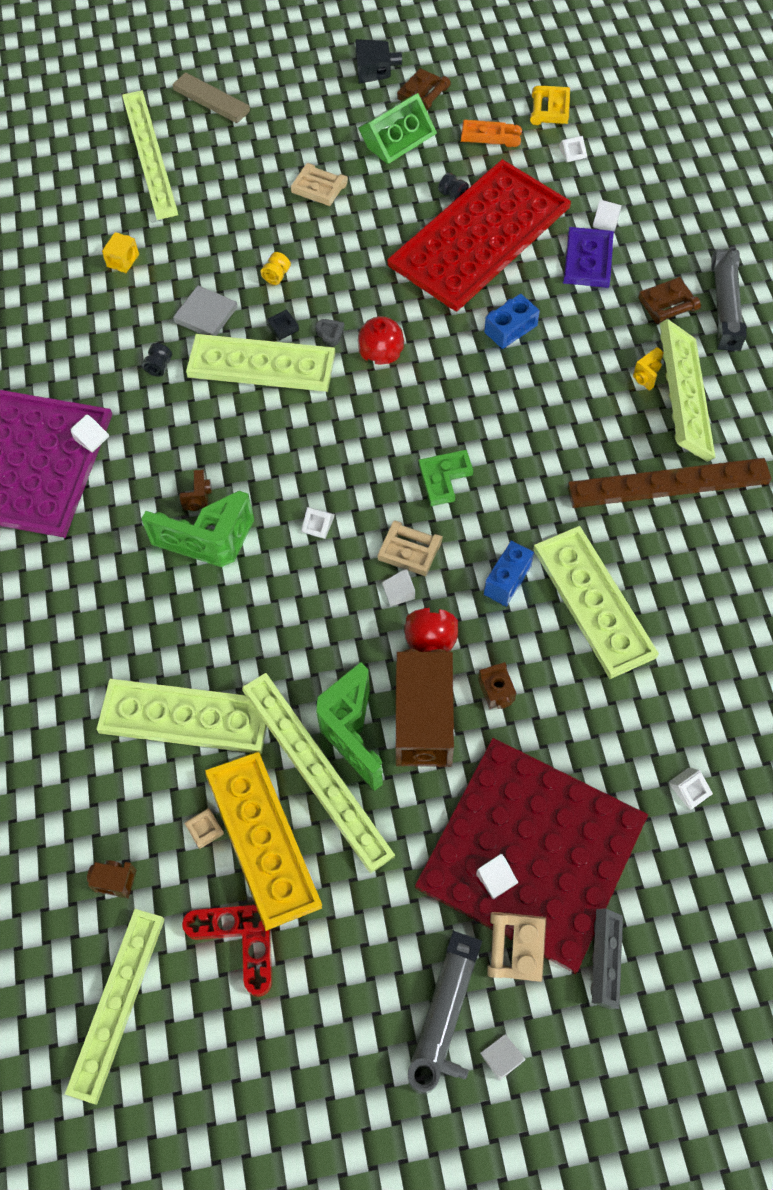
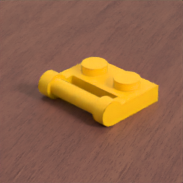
(557, 105)

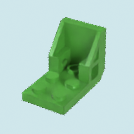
(220, 546)
(344, 707)

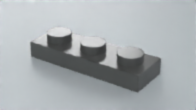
(607, 959)

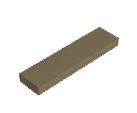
(211, 97)

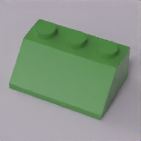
(398, 129)

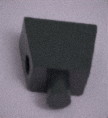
(375, 60)

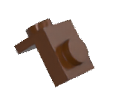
(199, 498)

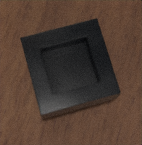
(282, 325)

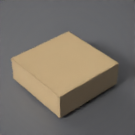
(204, 828)

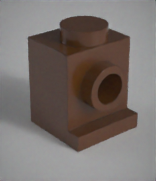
(494, 696)
(111, 878)

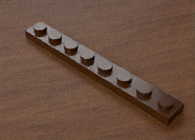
(668, 482)

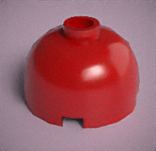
(380, 340)
(431, 631)

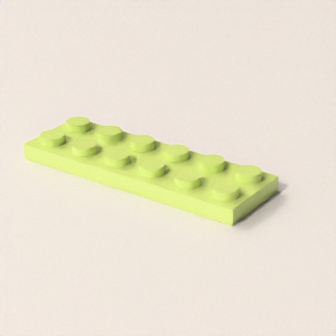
(261, 362)
(686, 391)
(595, 602)
(181, 716)

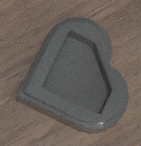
(330, 331)

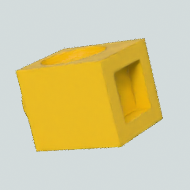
(120, 252)

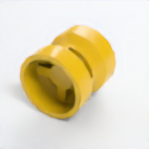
(275, 268)

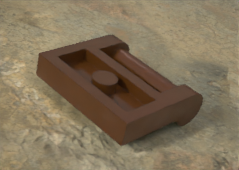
(422, 83)
(667, 295)

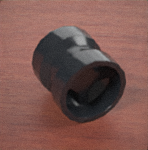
(452, 186)
(156, 361)

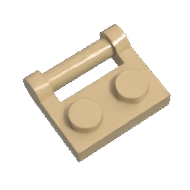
(318, 184)
(408, 554)
(527, 947)

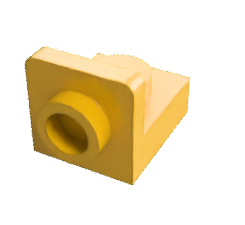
(647, 368)

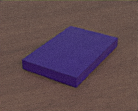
(588, 257)

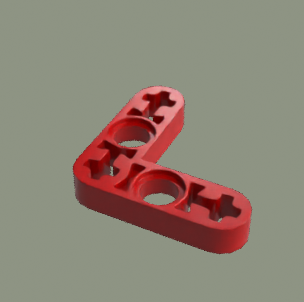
(249, 936)

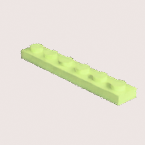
(114, 1007)

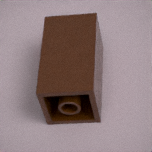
(424, 708)

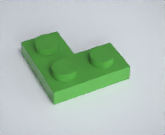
(439, 472)

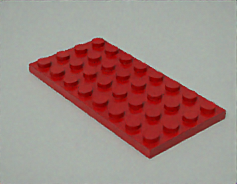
(478, 234)

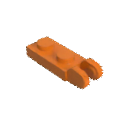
(491, 133)

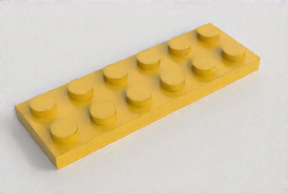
(263, 841)

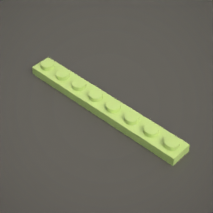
(150, 155)
(318, 773)

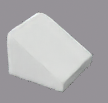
(573, 149)
(607, 216)
(89, 433)
(317, 522)
(399, 588)
(691, 787)
(497, 876)
(502, 1057)

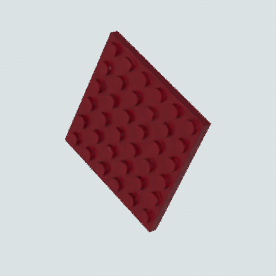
(557, 837)

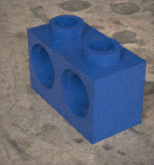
(511, 321)
(508, 573)

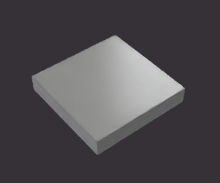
(205, 311)

